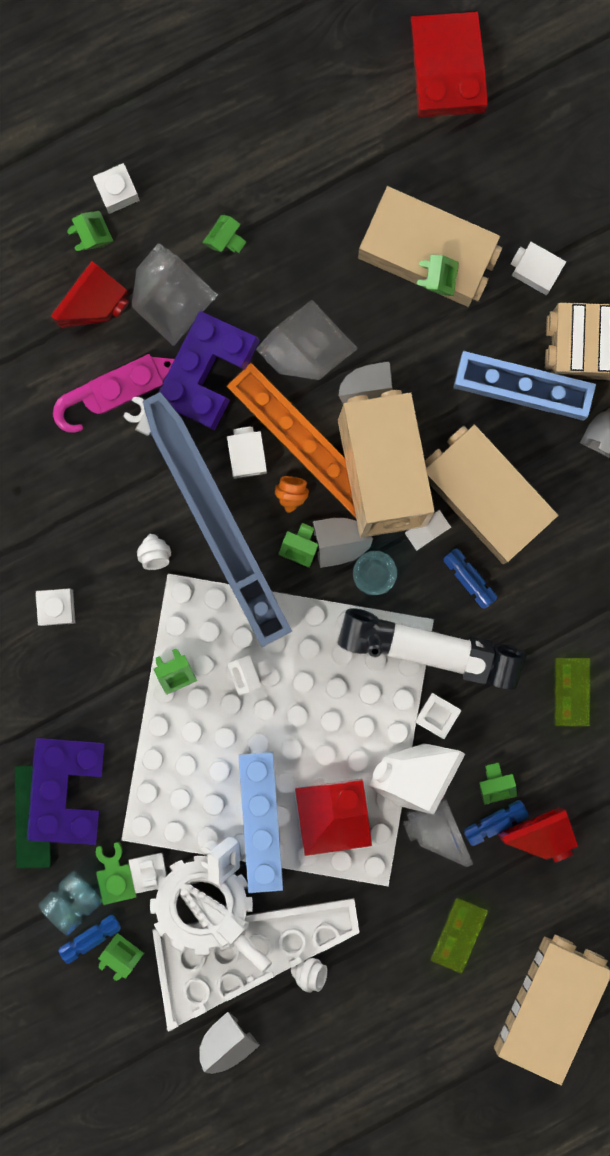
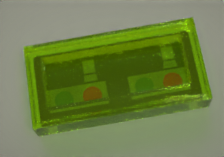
(572, 691)
(459, 935)

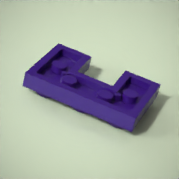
(203, 343)
(47, 812)

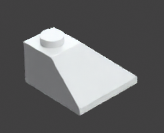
(417, 776)

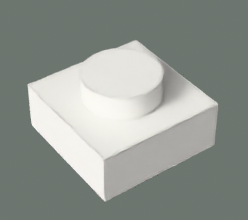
(437, 716)

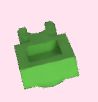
(116, 879)

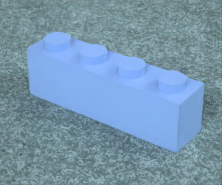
(524, 385)
(260, 822)

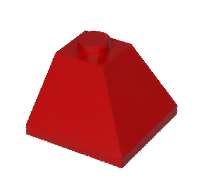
(91, 299)
(333, 817)
(544, 836)

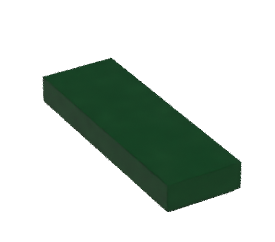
(28, 853)

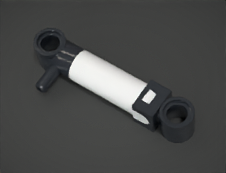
(473, 658)

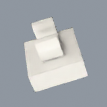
(143, 426)
(246, 674)
(221, 859)
(146, 871)

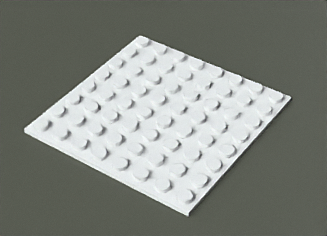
(318, 711)

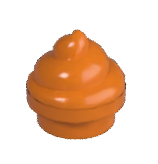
(291, 492)

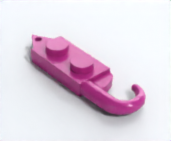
(114, 388)

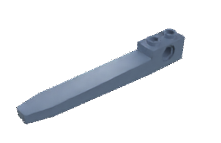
(215, 521)

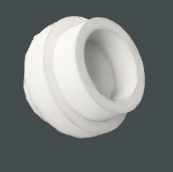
(153, 553)
(310, 975)

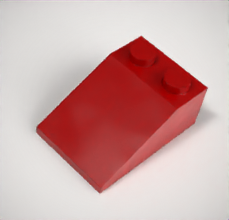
(449, 64)

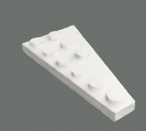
(284, 936)

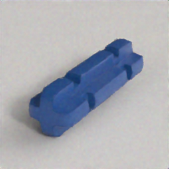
(470, 578)
(496, 823)
(89, 939)

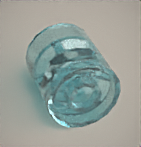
(374, 573)
(61, 911)

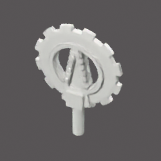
(222, 925)

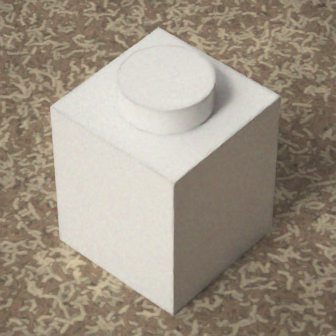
(116, 188)
(537, 267)
(246, 453)
(55, 607)

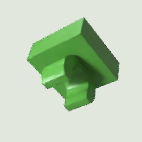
(91, 230)
(224, 235)
(441, 275)
(299, 547)
(174, 673)
(497, 787)
(120, 957)

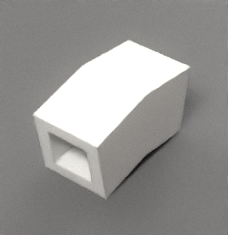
(422, 536)

